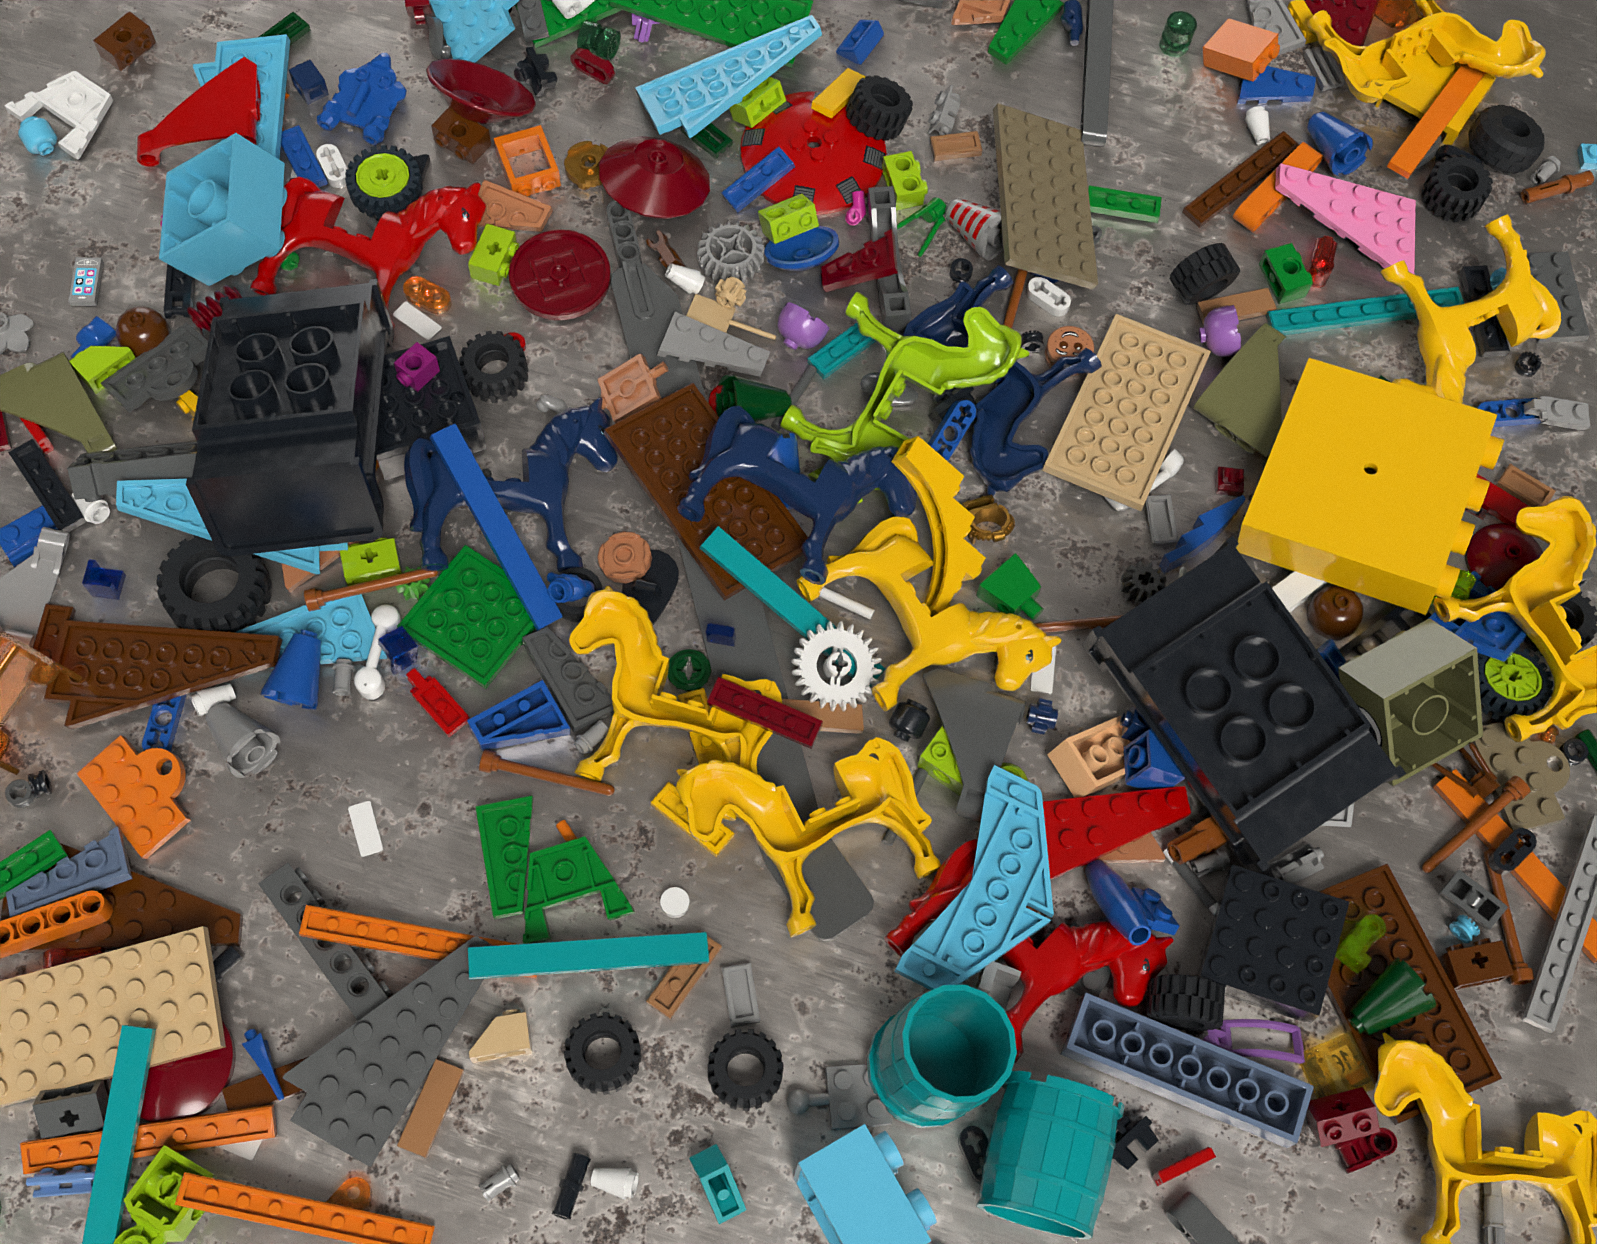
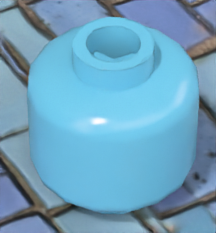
(37, 135)

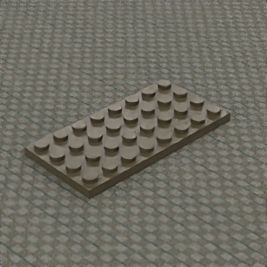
(1044, 197)

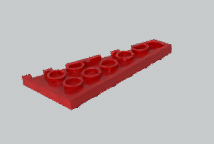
(1097, 825)

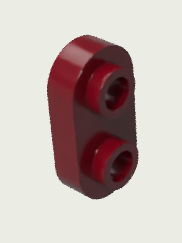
(592, 65)

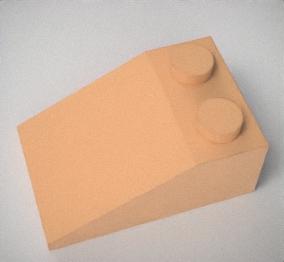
(1091, 758)

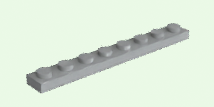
(1566, 937)

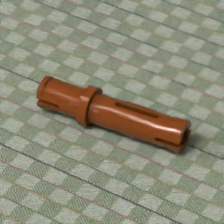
(1566, 184)

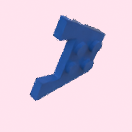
(1493, 633)

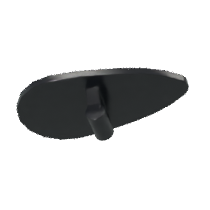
(656, 586)

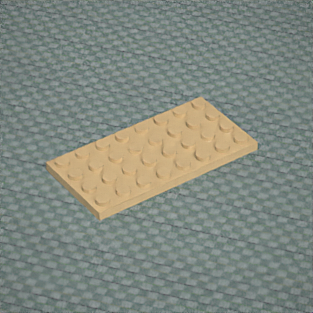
(1127, 412)
(68, 1019)

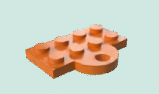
(138, 793)

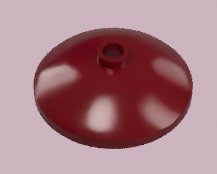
(1490, 553)

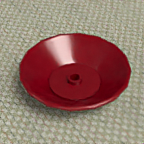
(479, 91)
(654, 177)

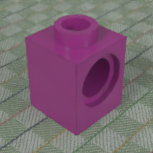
(416, 357)

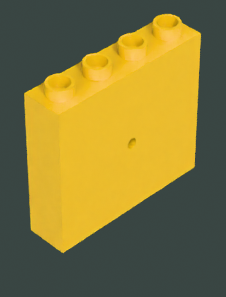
(1371, 486)

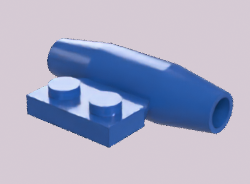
(1127, 909)

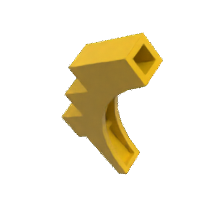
(949, 521)

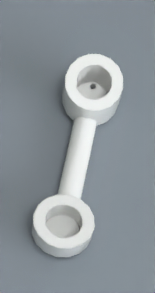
(1168, 469)
(385, 620)

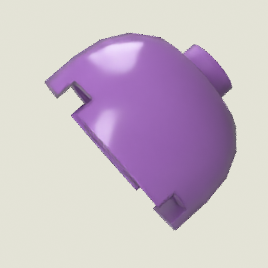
(800, 328)
(1221, 331)

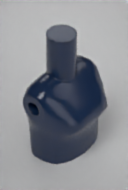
(1072, 20)

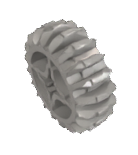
(727, 244)

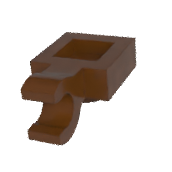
(667, 253)

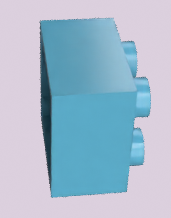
(223, 210)
(858, 1196)

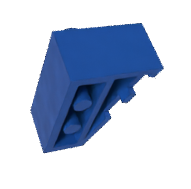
(519, 720)

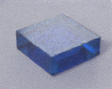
(721, 634)

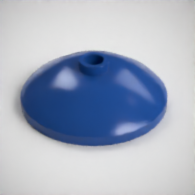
(803, 250)

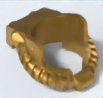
(986, 510)

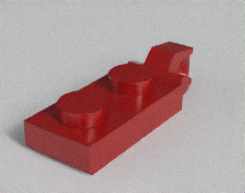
(437, 703)

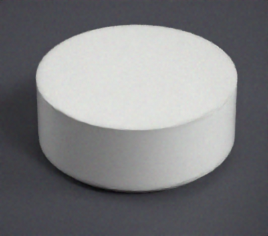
(674, 902)

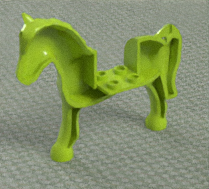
(920, 361)

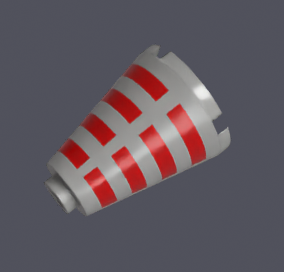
(977, 225)

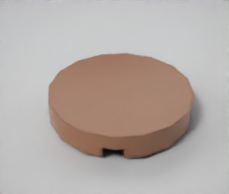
(624, 557)

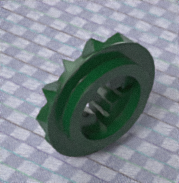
(680, 662)

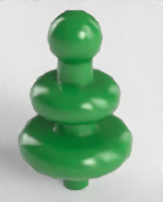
(291, 262)

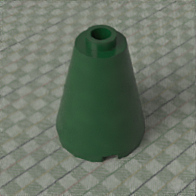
(756, 398)
(1391, 999)

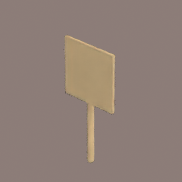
(718, 317)

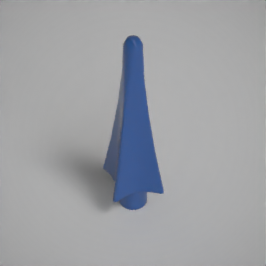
(260, 1053)

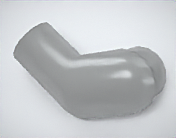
(550, 402)

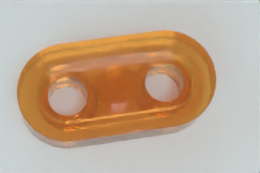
(425, 295)
(342, 1198)

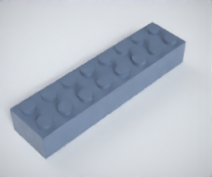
(1188, 1070)

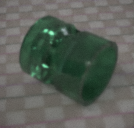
(1177, 34)
(600, 40)

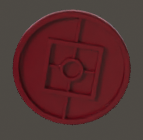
(559, 274)

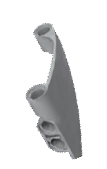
(31, 586)

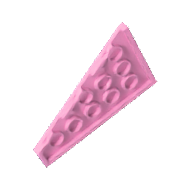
(1369, 217)

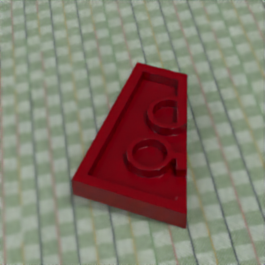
(867, 264)

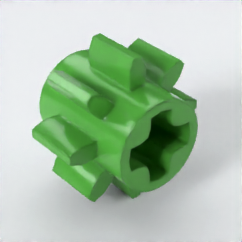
(414, 590)

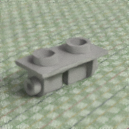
(946, 104)
(1297, 865)

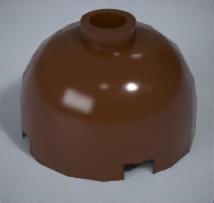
(141, 329)
(1335, 612)

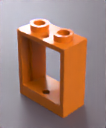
(522, 143)

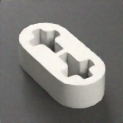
(328, 167)
(1048, 296)

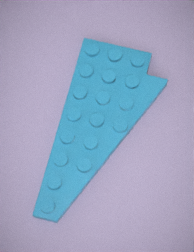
(272, 59)
(711, 86)

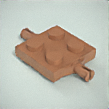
(630, 387)

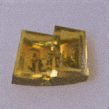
(1336, 1067)

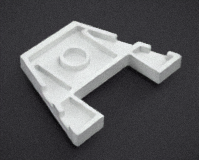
(73, 101)

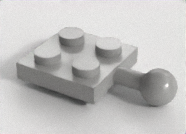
(848, 1098)

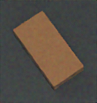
(956, 146)
(1525, 487)

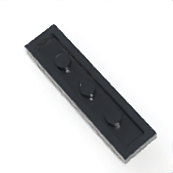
(1489, 333)
(47, 486)

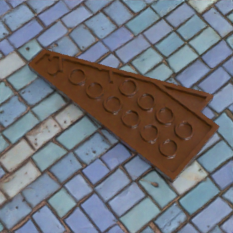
(147, 665)
(143, 913)

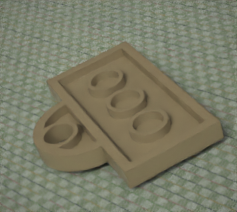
(1529, 763)

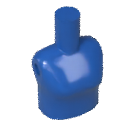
(94, 334)

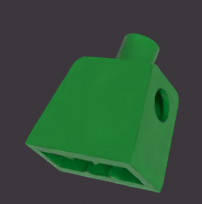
(1012, 589)

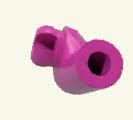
(858, 210)

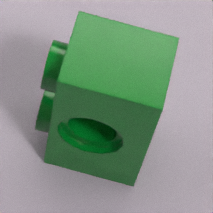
(1285, 273)

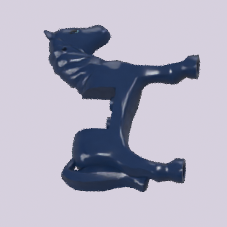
(1014, 399)
(745, 453)
(540, 493)

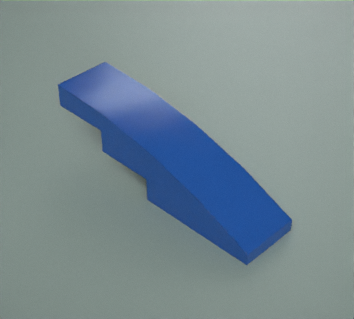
(1204, 532)

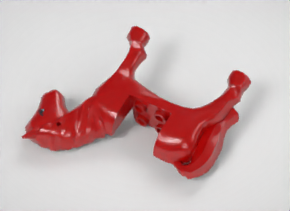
(396, 241)
(1056, 962)

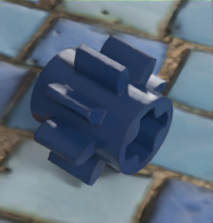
(1041, 716)

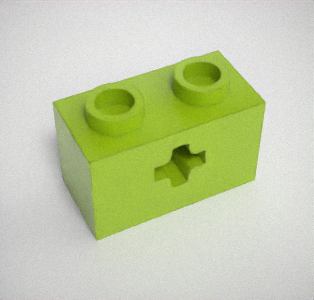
(493, 255)
(358, 556)

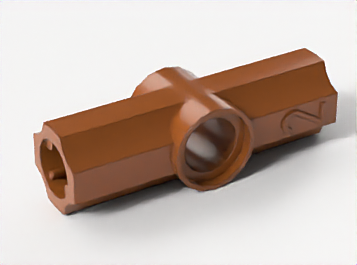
(1202, 838)

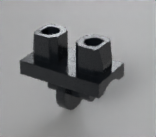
(533, 72)
(947, 400)
(1140, 1133)

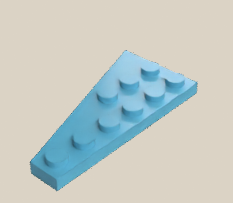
(340, 625)

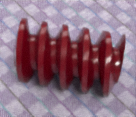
(204, 315)

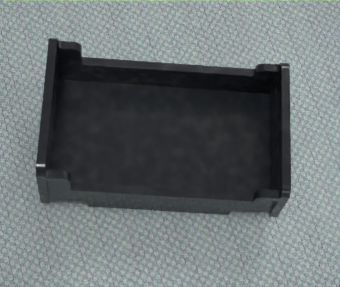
(292, 420)
(1243, 706)

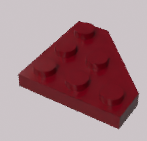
(1349, 17)

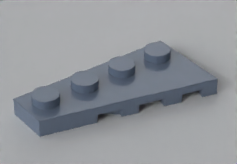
(93, 869)

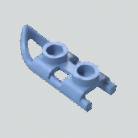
(50, 1182)

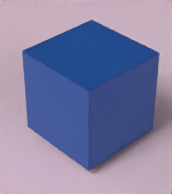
(1149, 764)

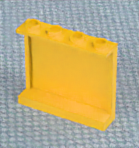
(1427, 84)

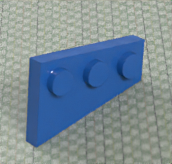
(1277, 85)

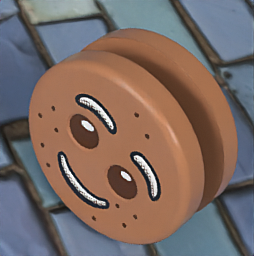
(1066, 342)

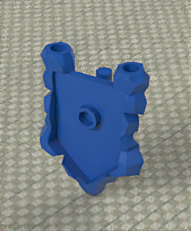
(365, 99)

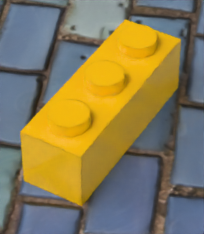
(1301, 15)

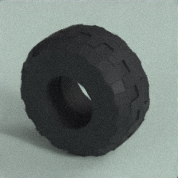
(1506, 139)

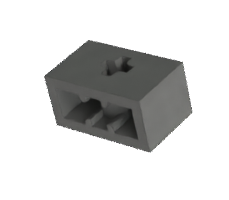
(1473, 900)
(71, 1109)

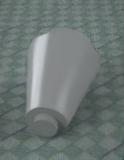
(241, 740)

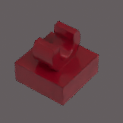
(418, 9)
(1229, 481)

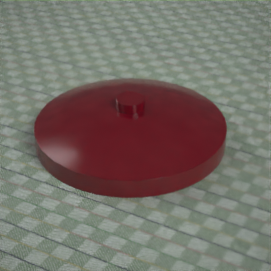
(188, 1084)

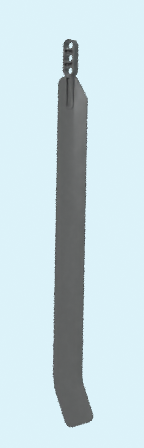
(645, 314)

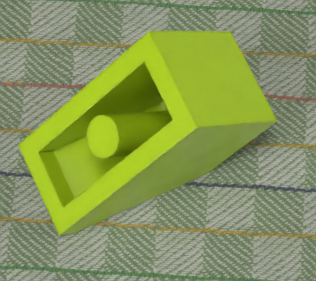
(99, 363)

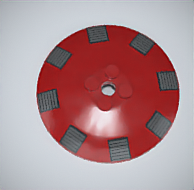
(824, 174)

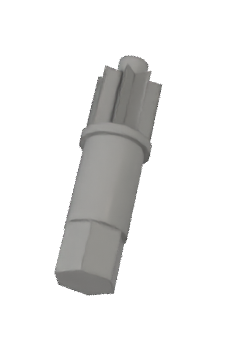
(1493, 1214)

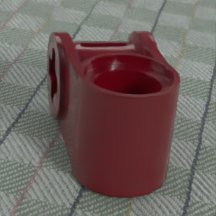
(1362, 1150)

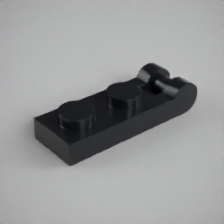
(178, 288)

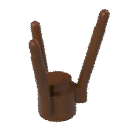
(1483, 783)

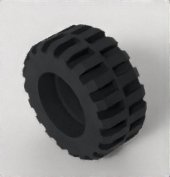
(229, 614)

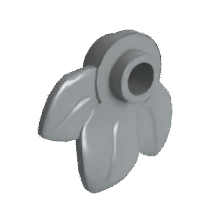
(13, 332)

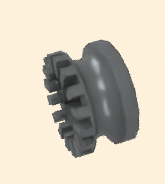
(18, 801)

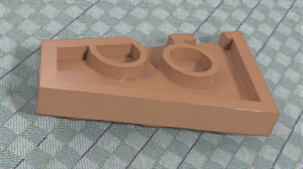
(511, 209)

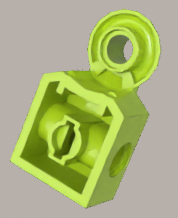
(941, 764)
(153, 1201)

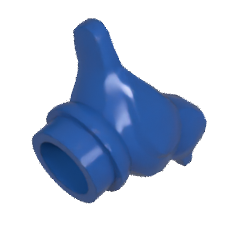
(568, 587)

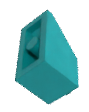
(718, 1183)

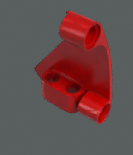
(215, 111)

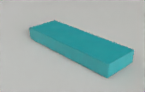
(839, 351)

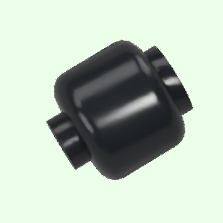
(909, 720)

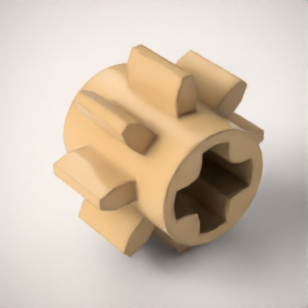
(730, 292)

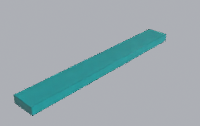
(1355, 312)
(769, 588)
(587, 955)
(119, 1135)

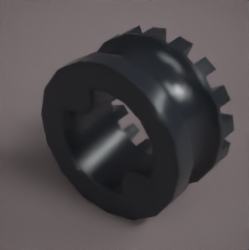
(957, 275)
(1033, 341)
(1533, 360)
(1580, 746)
(40, 783)

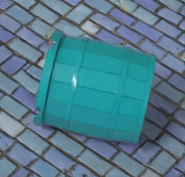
(941, 1055)
(1049, 1155)

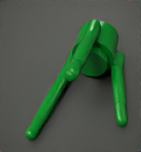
(931, 212)

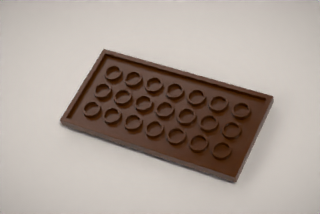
(669, 443)
(1443, 1028)

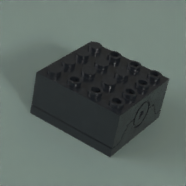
(420, 414)
(1273, 943)

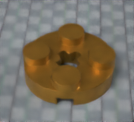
(575, 164)

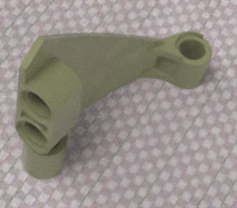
(1247, 394)
(54, 399)

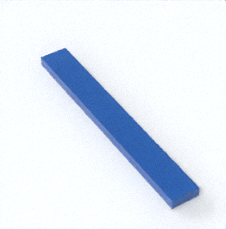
(495, 526)

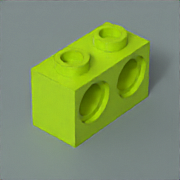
(758, 103)
(904, 175)
(788, 218)

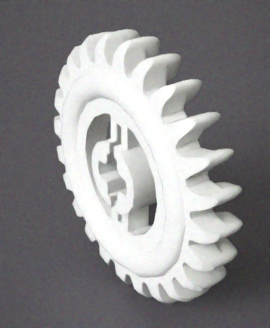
(838, 640)

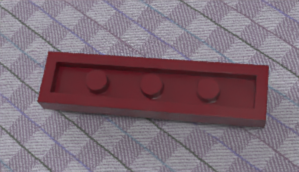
(765, 712)

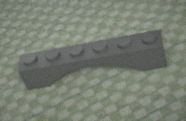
(891, 289)

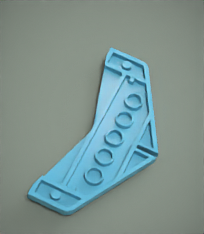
(991, 910)

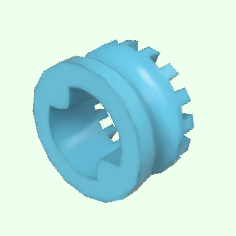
(1464, 929)

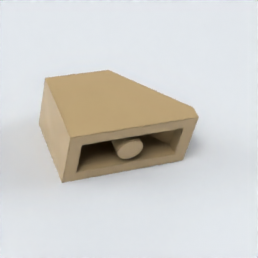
(504, 1038)

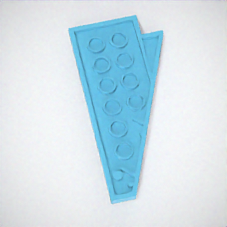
(473, 25)
(172, 506)

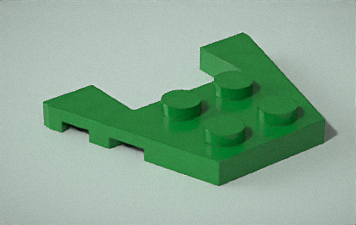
(565, 875)

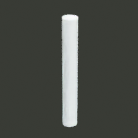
(847, 603)

